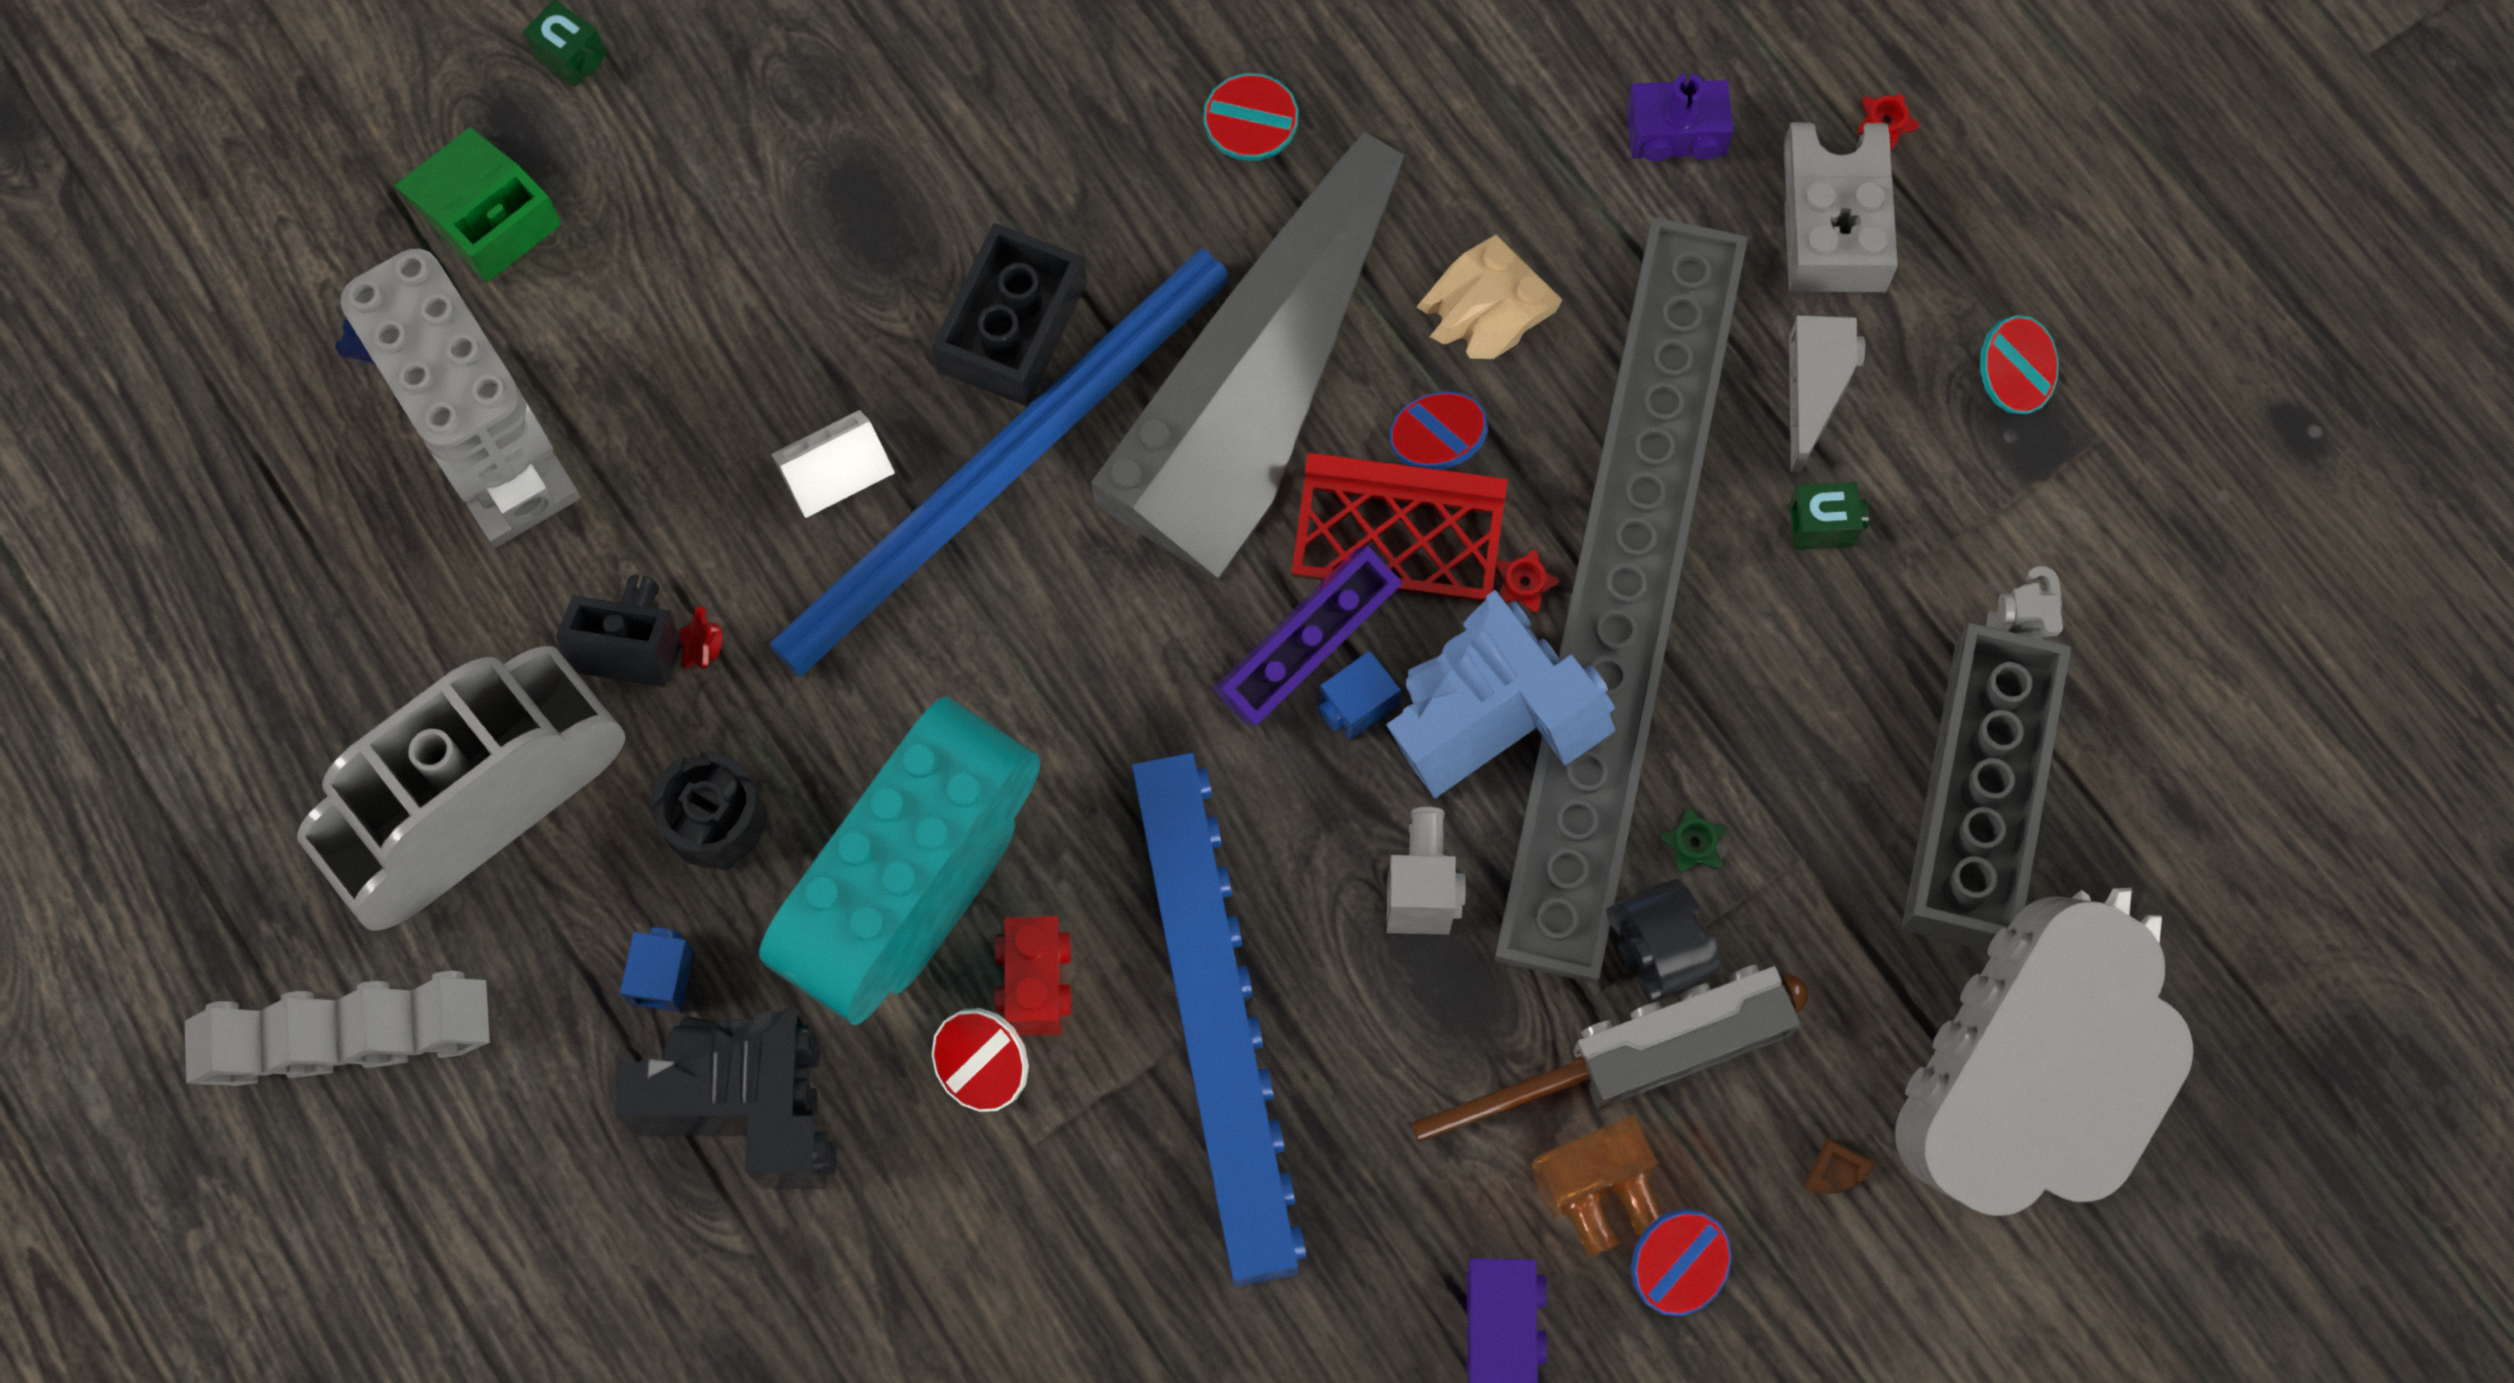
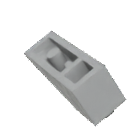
(1820, 368)

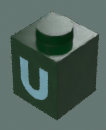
(565, 43)
(1827, 515)

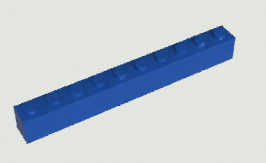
(1215, 1021)

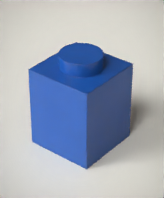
(1358, 696)
(657, 970)

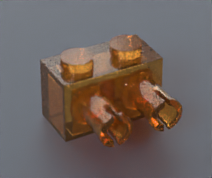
(1592, 1166)

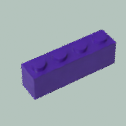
(1307, 636)
(1503, 1321)

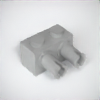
(1424, 885)

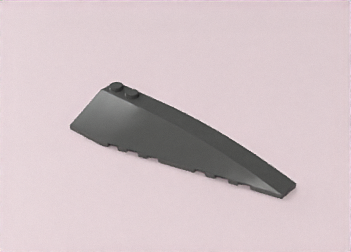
(1228, 417)

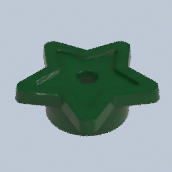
(1700, 829)

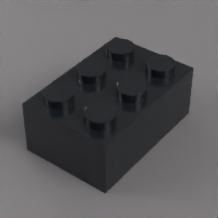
(1010, 314)

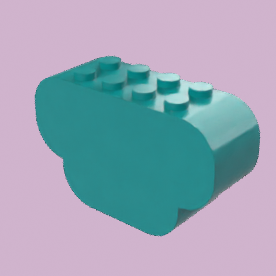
(903, 863)

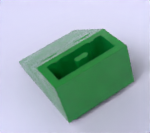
(480, 203)

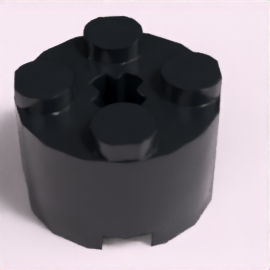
(1663, 940)

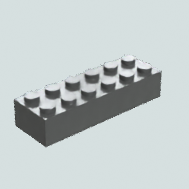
(1986, 786)

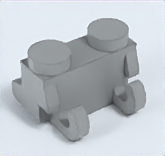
(2029, 608)

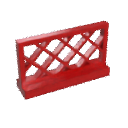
(1406, 485)

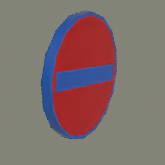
(1439, 430)
(1681, 1262)

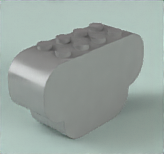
(455, 781)
(2048, 1064)

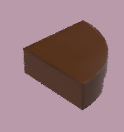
(1837, 1169)

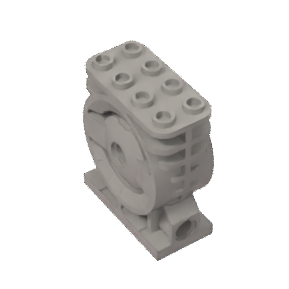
(457, 394)

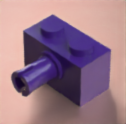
(1679, 119)

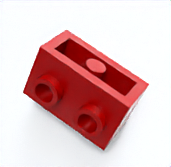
(1033, 975)

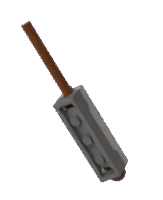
(1654, 1046)

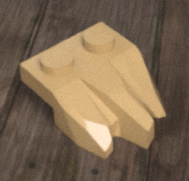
(1488, 300)

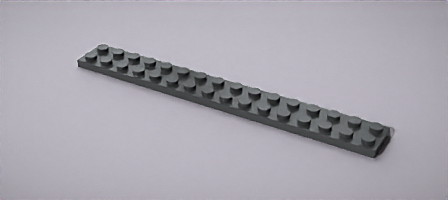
(1625, 596)

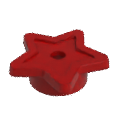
(1895, 110)
(1529, 568)
(701, 640)

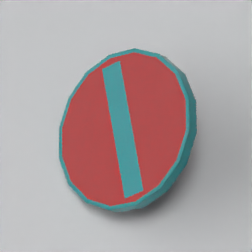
(1250, 117)
(2019, 364)

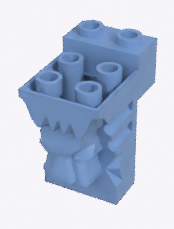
(1493, 691)

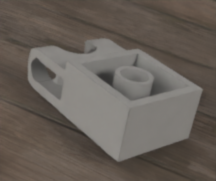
(1839, 213)

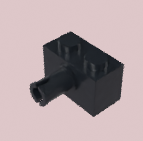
(621, 638)

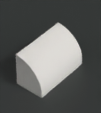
(833, 463)

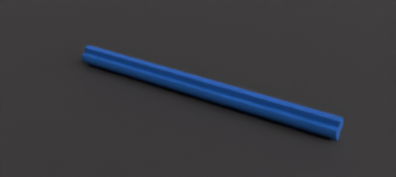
(998, 463)

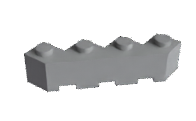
(311, 1035)

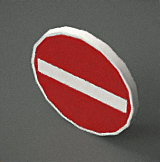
(980, 1059)

